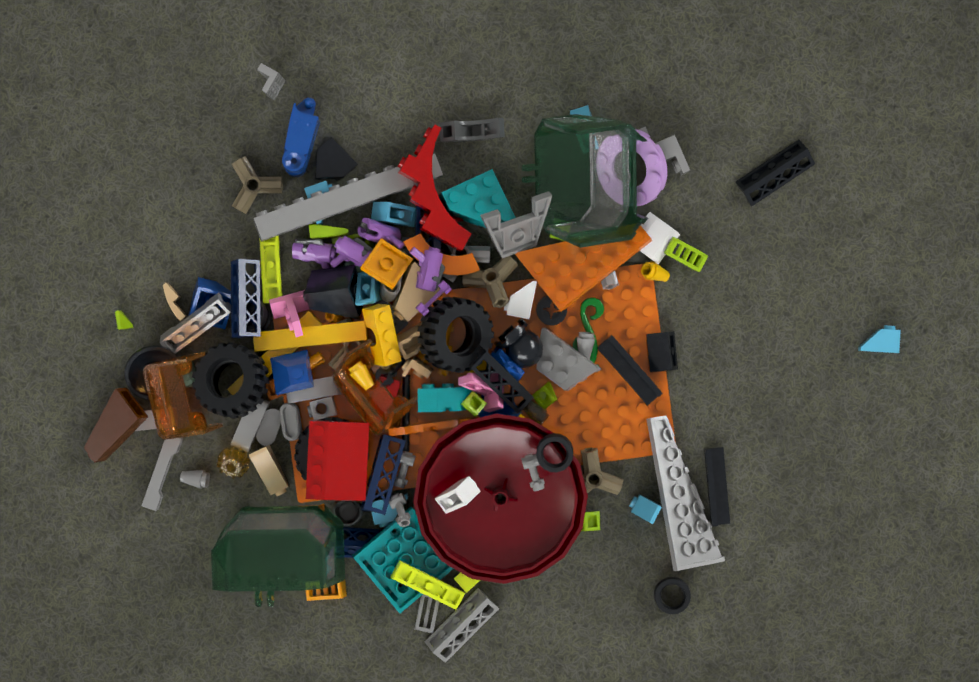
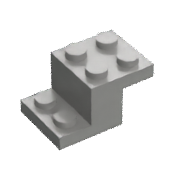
(672, 151)

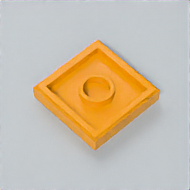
(386, 264)

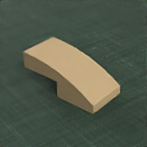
(172, 296)

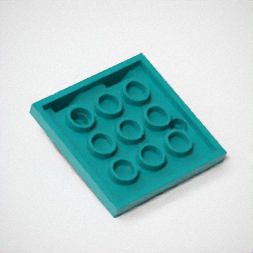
(385, 550)

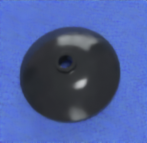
(136, 363)

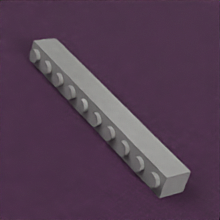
(335, 201)

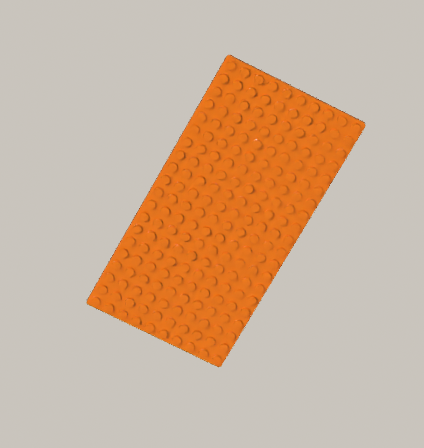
(594, 413)

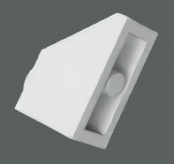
(521, 302)
(458, 495)

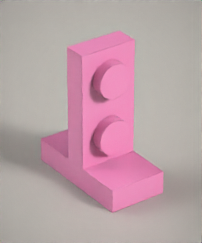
(289, 307)
(476, 384)

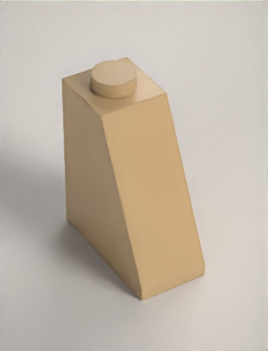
(409, 295)
(269, 470)

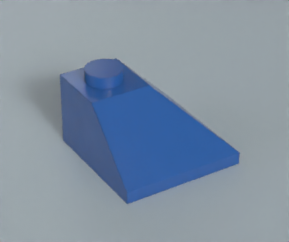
(204, 291)
(292, 372)

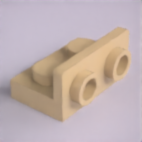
(420, 368)

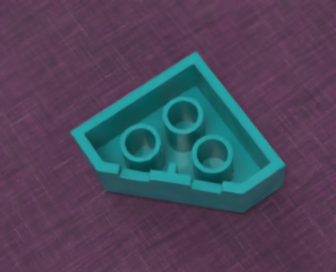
(476, 198)
(441, 398)

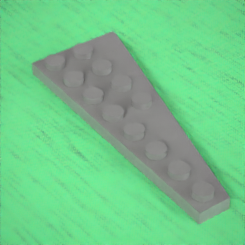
(685, 522)

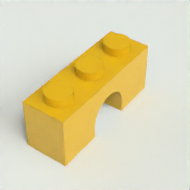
(381, 322)

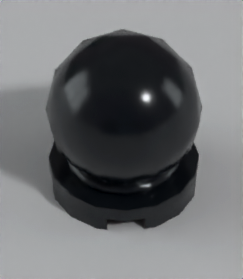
(521, 345)

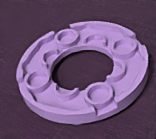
(656, 170)

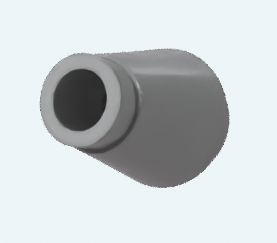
(585, 343)
(196, 478)

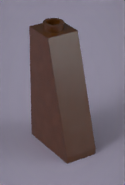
(115, 425)

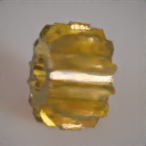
(233, 462)

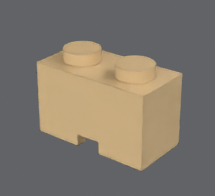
(408, 342)

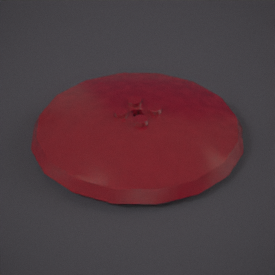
(492, 535)

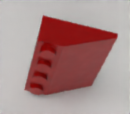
(337, 460)

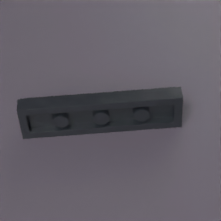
(774, 169)
(629, 370)
(503, 374)
(717, 486)

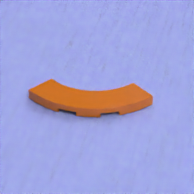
(453, 264)
(425, 427)

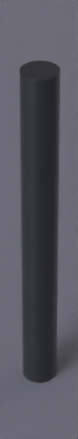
(406, 418)

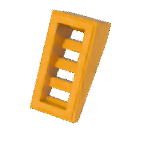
(341, 593)

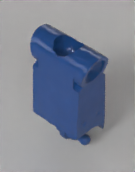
(300, 137)

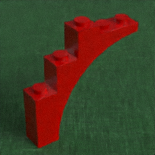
(419, 170)

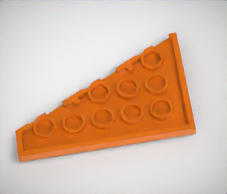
(571, 271)

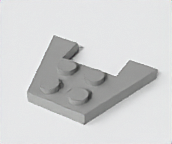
(519, 232)

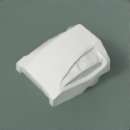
(660, 235)

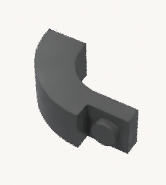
(472, 130)

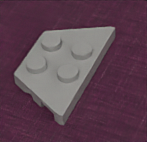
(562, 362)

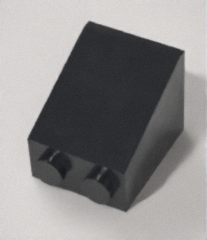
(333, 291)

